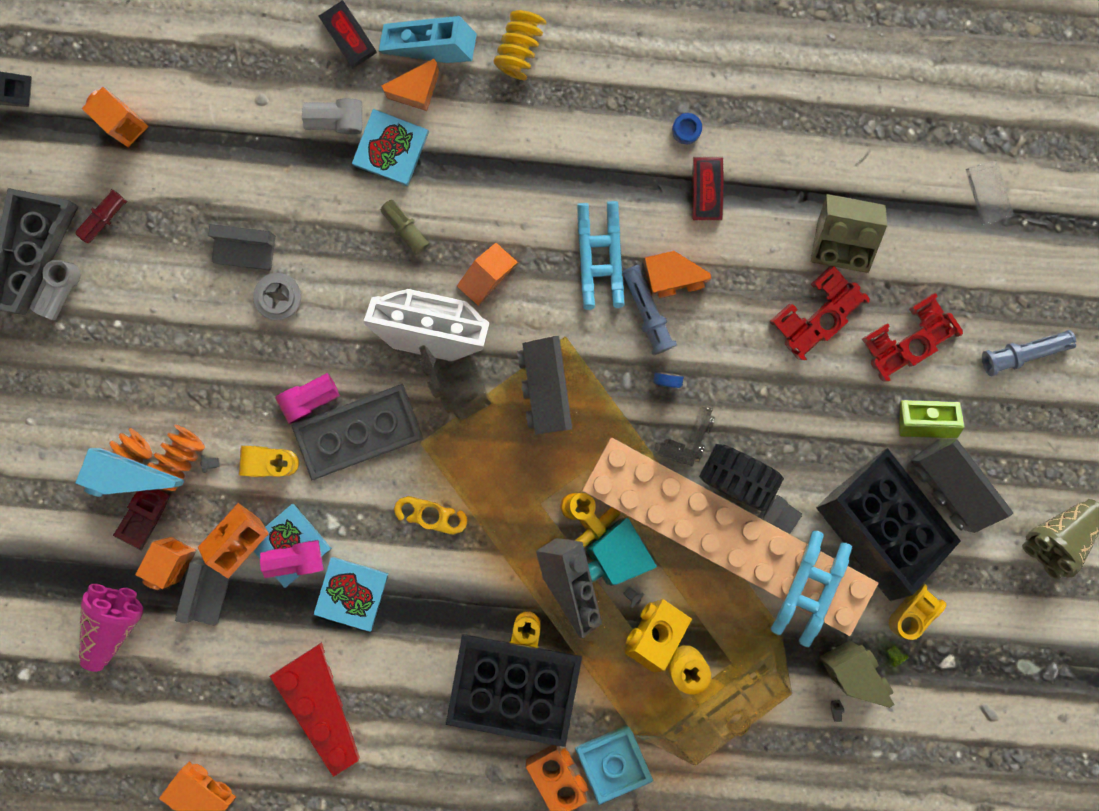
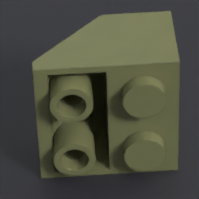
(848, 233)
(855, 674)

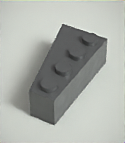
(29, 239)

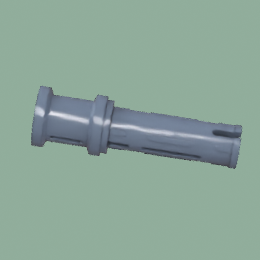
(653, 323)
(1016, 355)

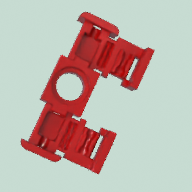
(935, 331)
(805, 336)

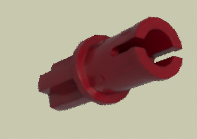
(100, 216)

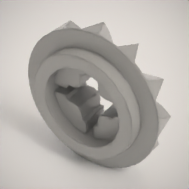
(271, 283)

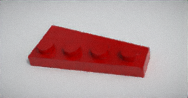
(313, 699)

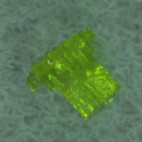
(897, 657)

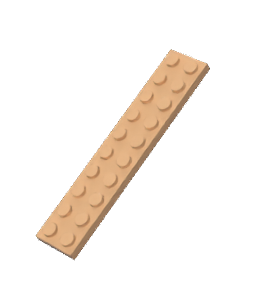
(719, 530)

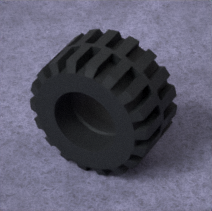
(741, 477)

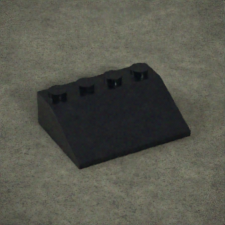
(889, 526)
(513, 690)

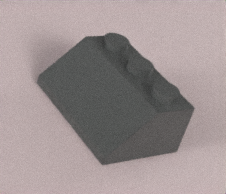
(545, 385)
(960, 486)

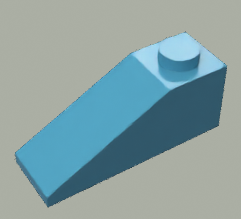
(428, 39)
(111, 473)

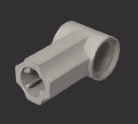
(342, 116)
(52, 291)

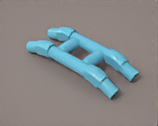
(612, 241)
(805, 571)

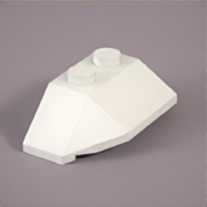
(417, 318)

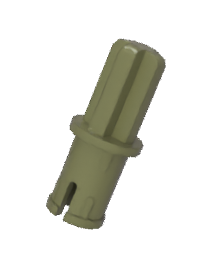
(404, 226)

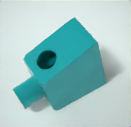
(619, 554)

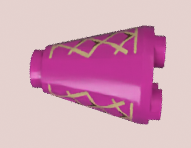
(105, 623)

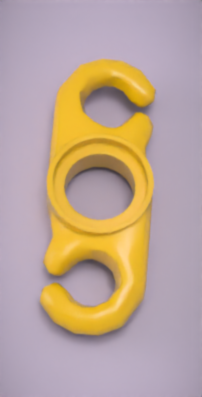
(444, 513)

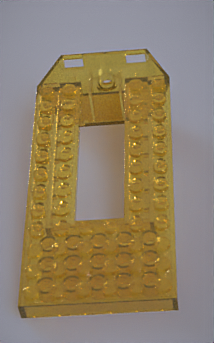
(503, 479)

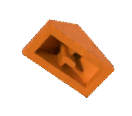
(415, 86)
(486, 273)

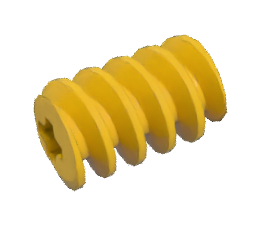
(517, 43)
(688, 681)

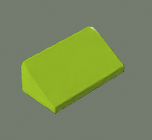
(930, 419)

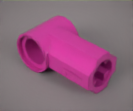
(300, 401)
(299, 559)

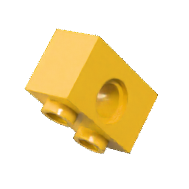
(671, 627)

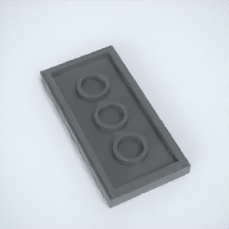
(357, 432)

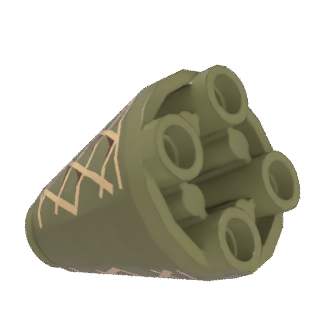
(1065, 539)

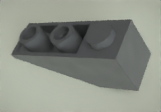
(569, 580)

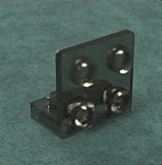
(456, 385)
(694, 449)

